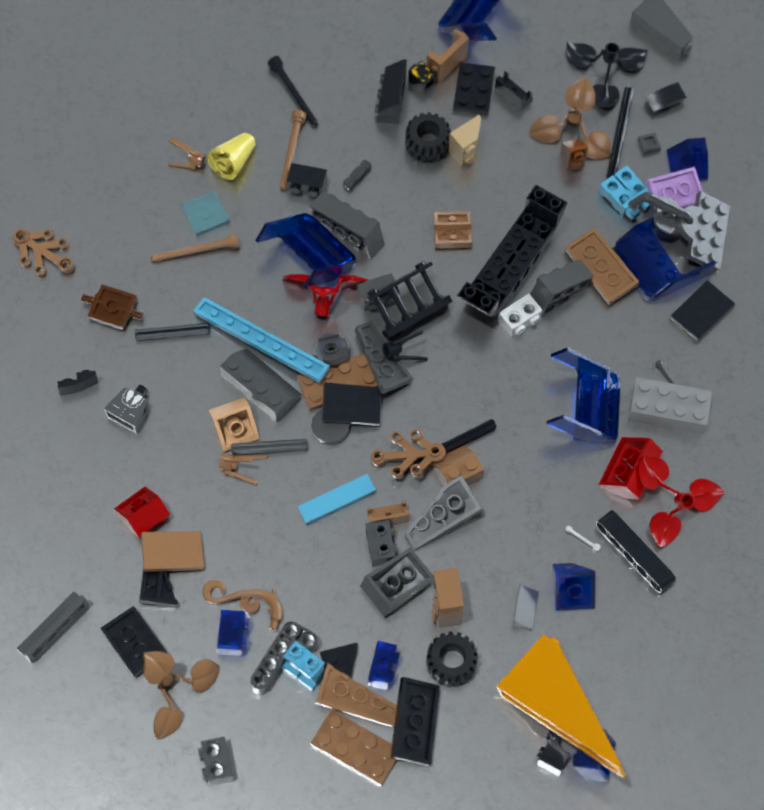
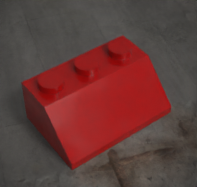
(622, 471)

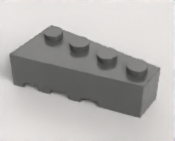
(348, 223)

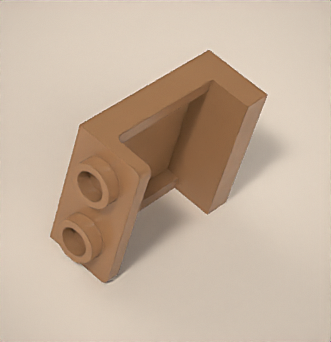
(451, 58)

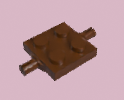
(112, 307)

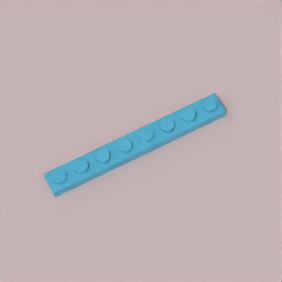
(261, 340)

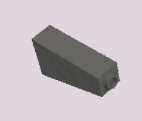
(662, 25)

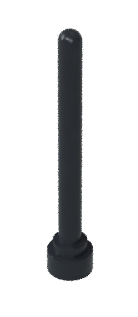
(276, 65)

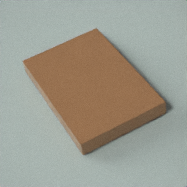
(172, 551)

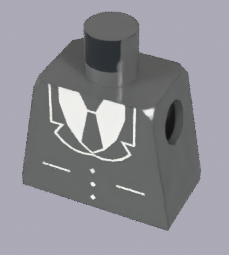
(128, 408)

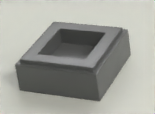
(649, 143)

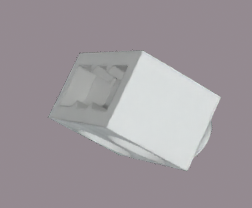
(517, 312)

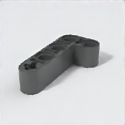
(276, 658)

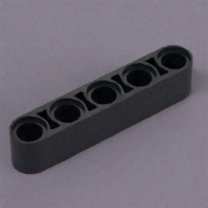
(635, 551)

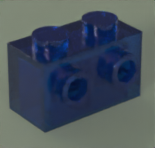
(231, 632)
(382, 665)

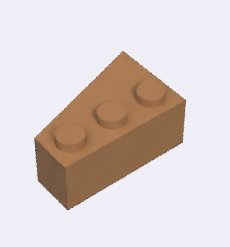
(447, 598)

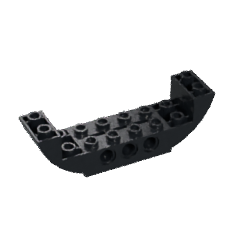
(515, 254)

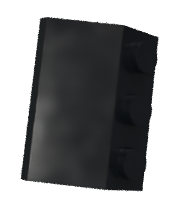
(392, 93)

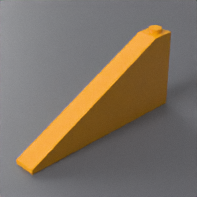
(551, 694)

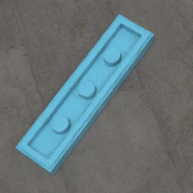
(336, 499)

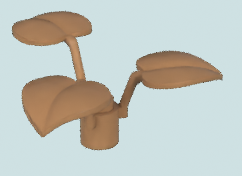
(579, 97)
(158, 671)

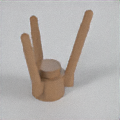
(195, 158)
(229, 463)

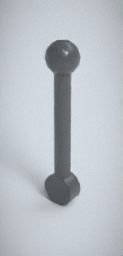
(659, 363)

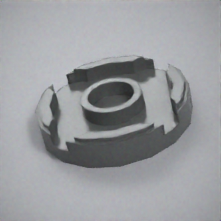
(328, 432)

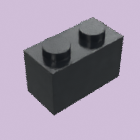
(306, 180)

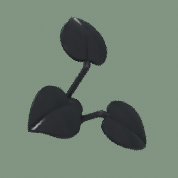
(630, 59)

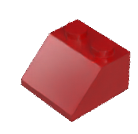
(142, 511)

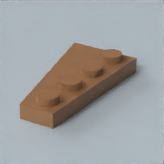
(350, 697)

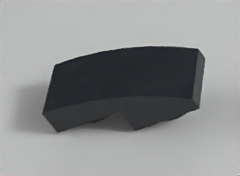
(666, 96)
(84, 380)

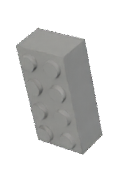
(670, 405)

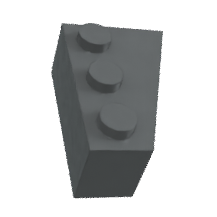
(561, 283)

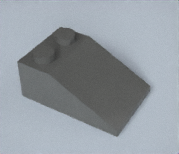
(396, 581)

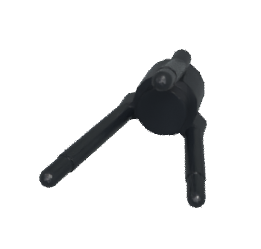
(394, 348)

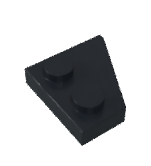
(157, 589)
(341, 658)

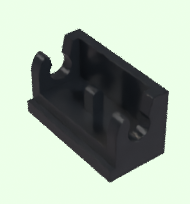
(512, 91)

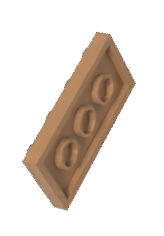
(610, 274)
(353, 372)
(354, 747)

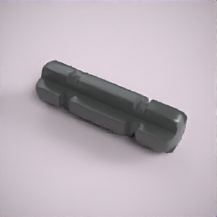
(357, 174)

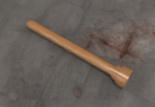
(298, 118)
(231, 241)

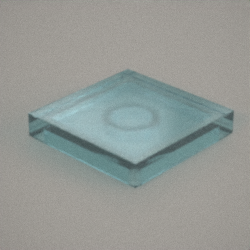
(205, 213)

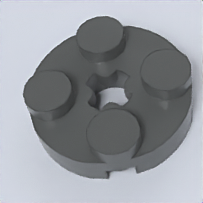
(338, 355)

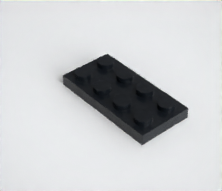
(415, 721)

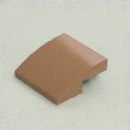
(452, 229)

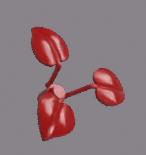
(322, 304)
(703, 496)

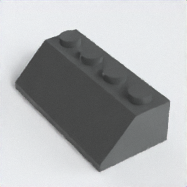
(259, 383)

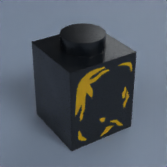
(421, 77)

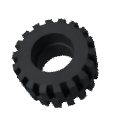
(427, 125)
(451, 643)

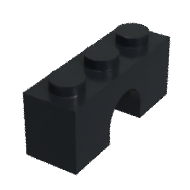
(552, 756)

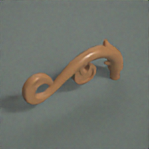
(246, 594)

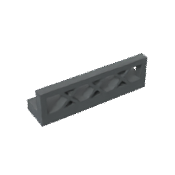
(53, 626)

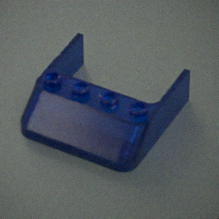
(469, 18)
(313, 244)
(651, 263)
(595, 399)

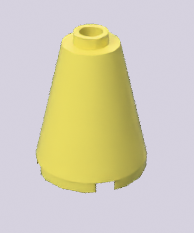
(231, 155)

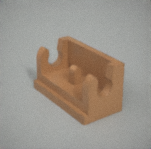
(394, 513)

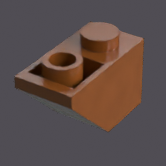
(574, 154)

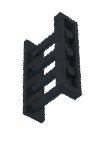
(423, 309)

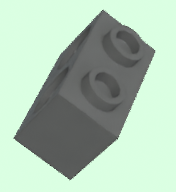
(219, 760)

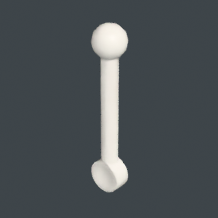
(596, 547)

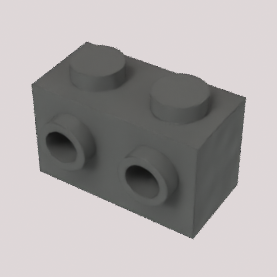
(380, 542)

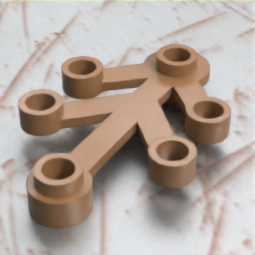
(42, 249)
(410, 455)

